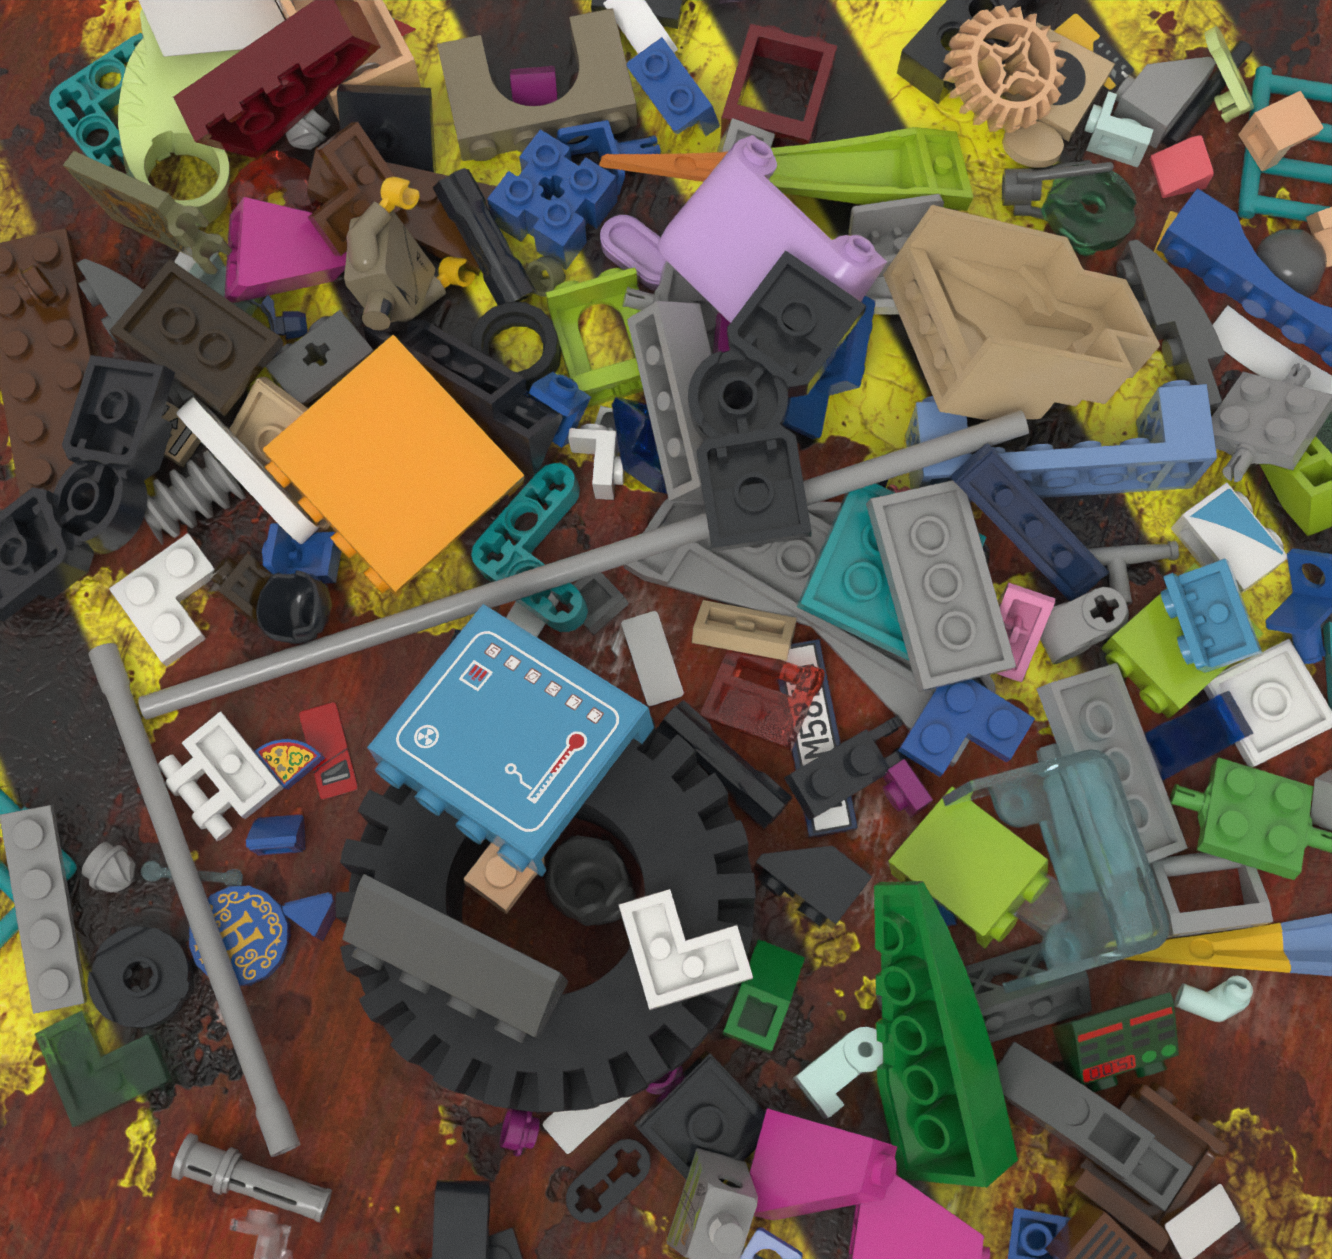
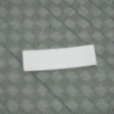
(1263, 353)

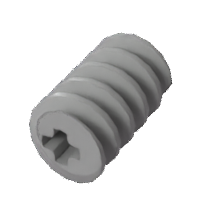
(189, 495)

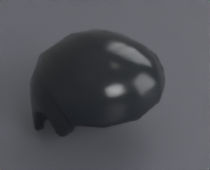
(293, 607)

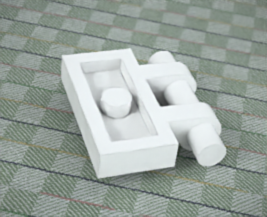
(231, 766)

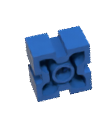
(553, 199)

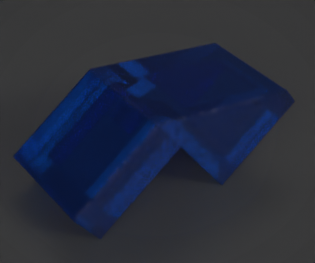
(637, 443)
(1197, 735)

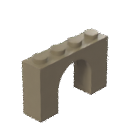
(494, 125)

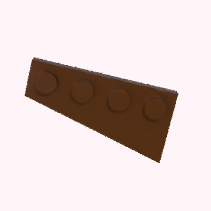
(425, 221)

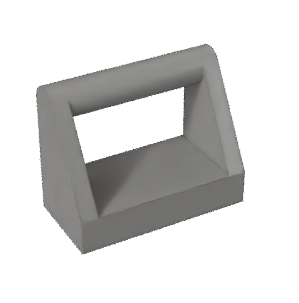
(1253, 913)

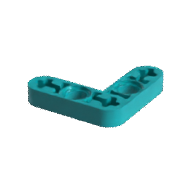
(94, 102)
(519, 557)

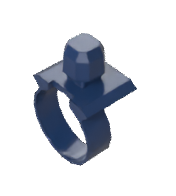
(291, 323)

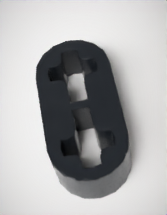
(599, 1170)

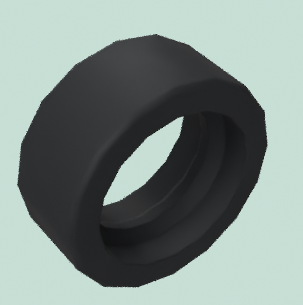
(520, 315)

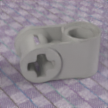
(1074, 629)

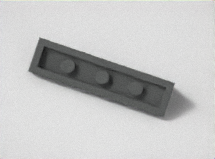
(1029, 1007)

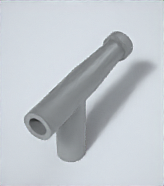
(1118, 556)

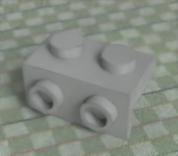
(890, 223)

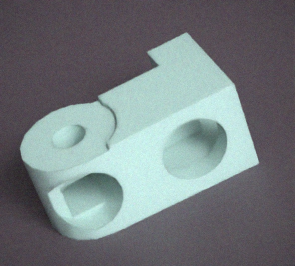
(836, 1067)

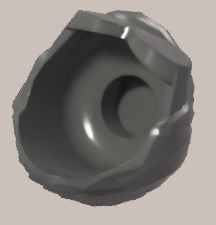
(588, 880)

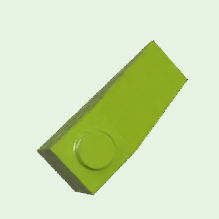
(1306, 488)

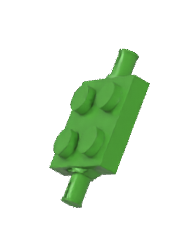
(1254, 818)

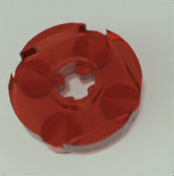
(274, 174)

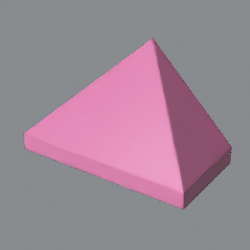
(1024, 620)

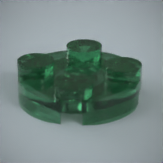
(1083, 229)

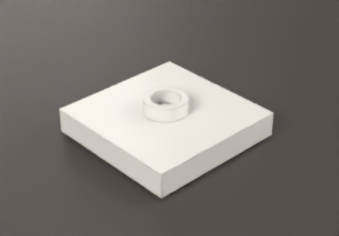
(1275, 700)

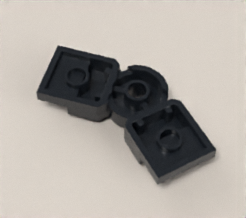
(775, 353)
(100, 498)

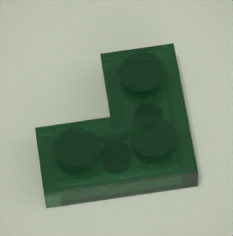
(97, 1082)

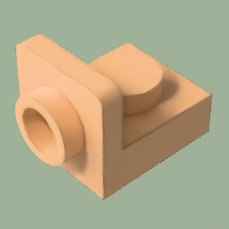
(498, 880)

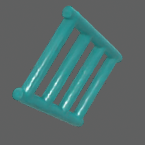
(1249, 199)

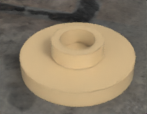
(1035, 146)

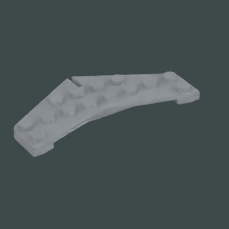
(772, 581)

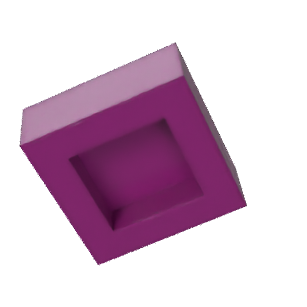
(905, 789)

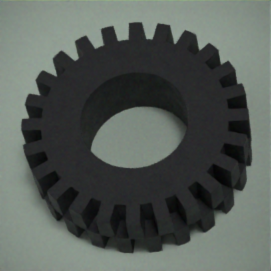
(601, 1037)

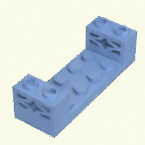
(1169, 454)

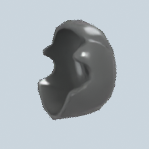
(1294, 259)

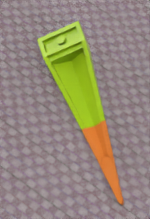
(845, 170)

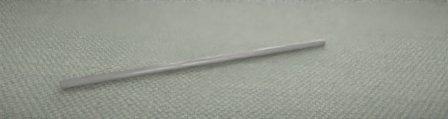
(563, 571)

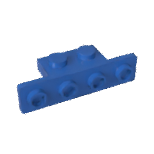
(843, 374)

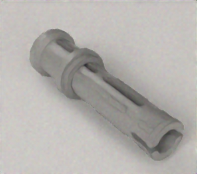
(229, 1172)

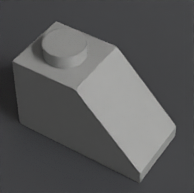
(1162, 93)

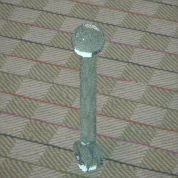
(154, 871)

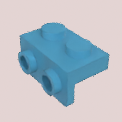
(1210, 616)

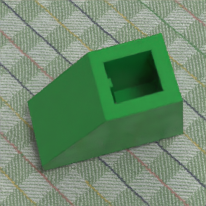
(765, 998)

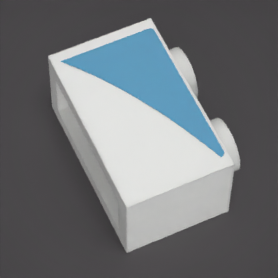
(1228, 529)

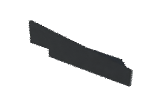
(483, 390)

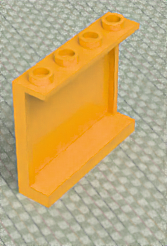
(391, 466)

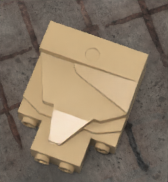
(1012, 318)

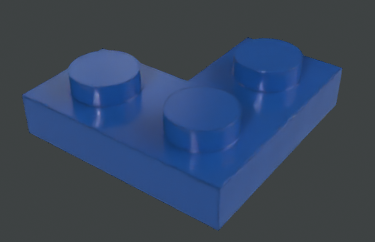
(963, 712)

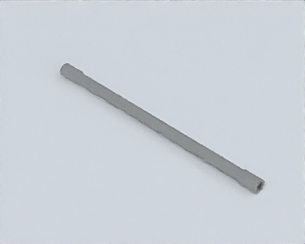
(270, 1107)

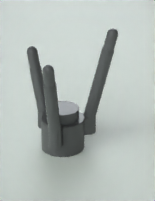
(1025, 185)

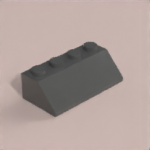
(452, 958)

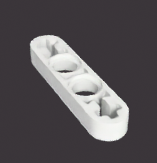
(247, 469)

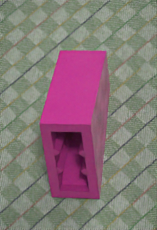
(275, 252)
(816, 1167)
(911, 1227)

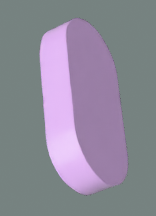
(633, 245)

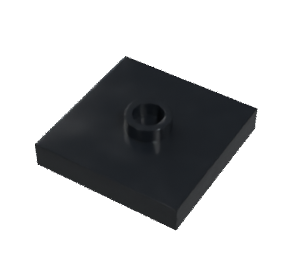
(394, 120)
(703, 1112)

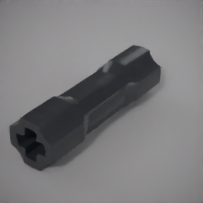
(469, 212)
(750, 789)

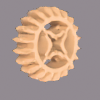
(981, 75)

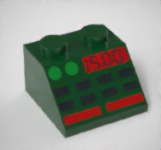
(1119, 1041)

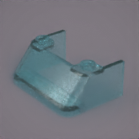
(1093, 854)

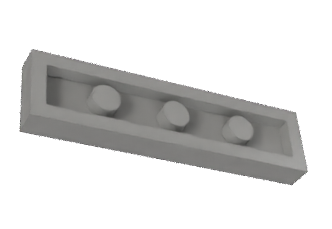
(43, 909)

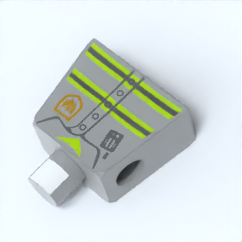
(712, 1215)

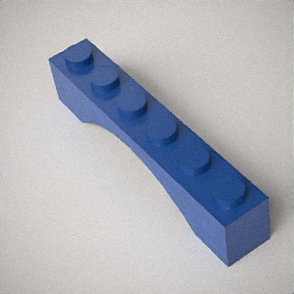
(1213, 246)

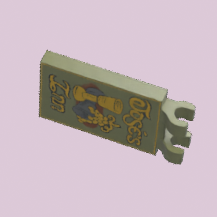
(147, 210)

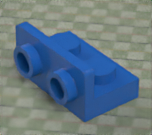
(672, 89)

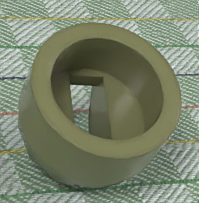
(547, 283)

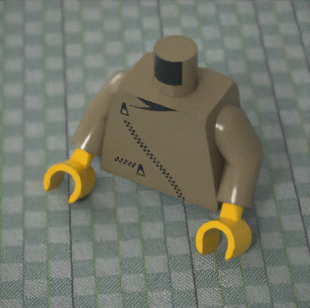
(388, 266)

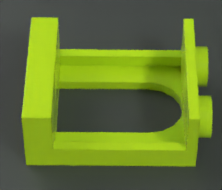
(565, 308)

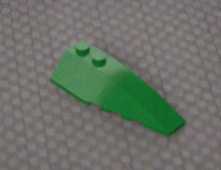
(937, 1056)

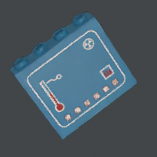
(507, 738)

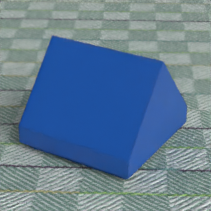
(313, 913)

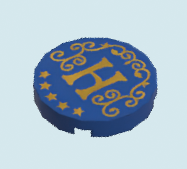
(252, 932)

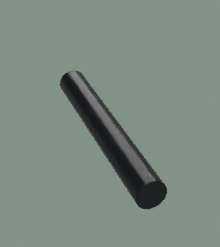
(1204, 98)

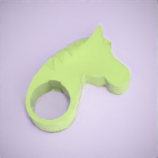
(153, 123)

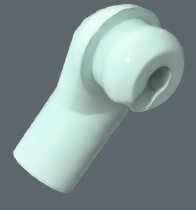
(1219, 1002)

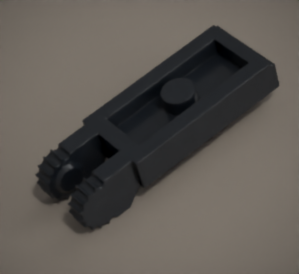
(843, 770)

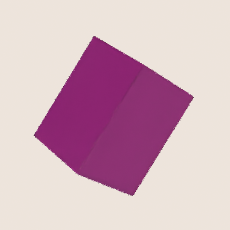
(534, 85)

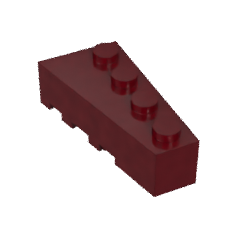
(277, 78)

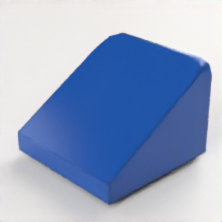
(277, 835)

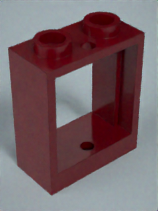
(788, 48)

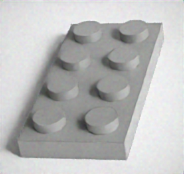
(940, 585)
(1099, 715)

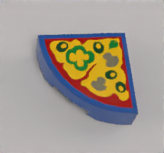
(289, 760)

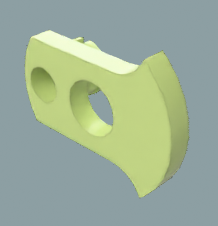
(1237, 91)

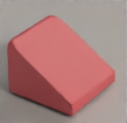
(1182, 167)

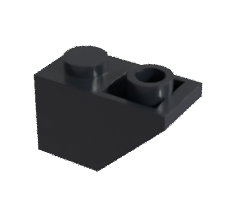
(816, 878)

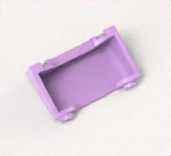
(743, 225)

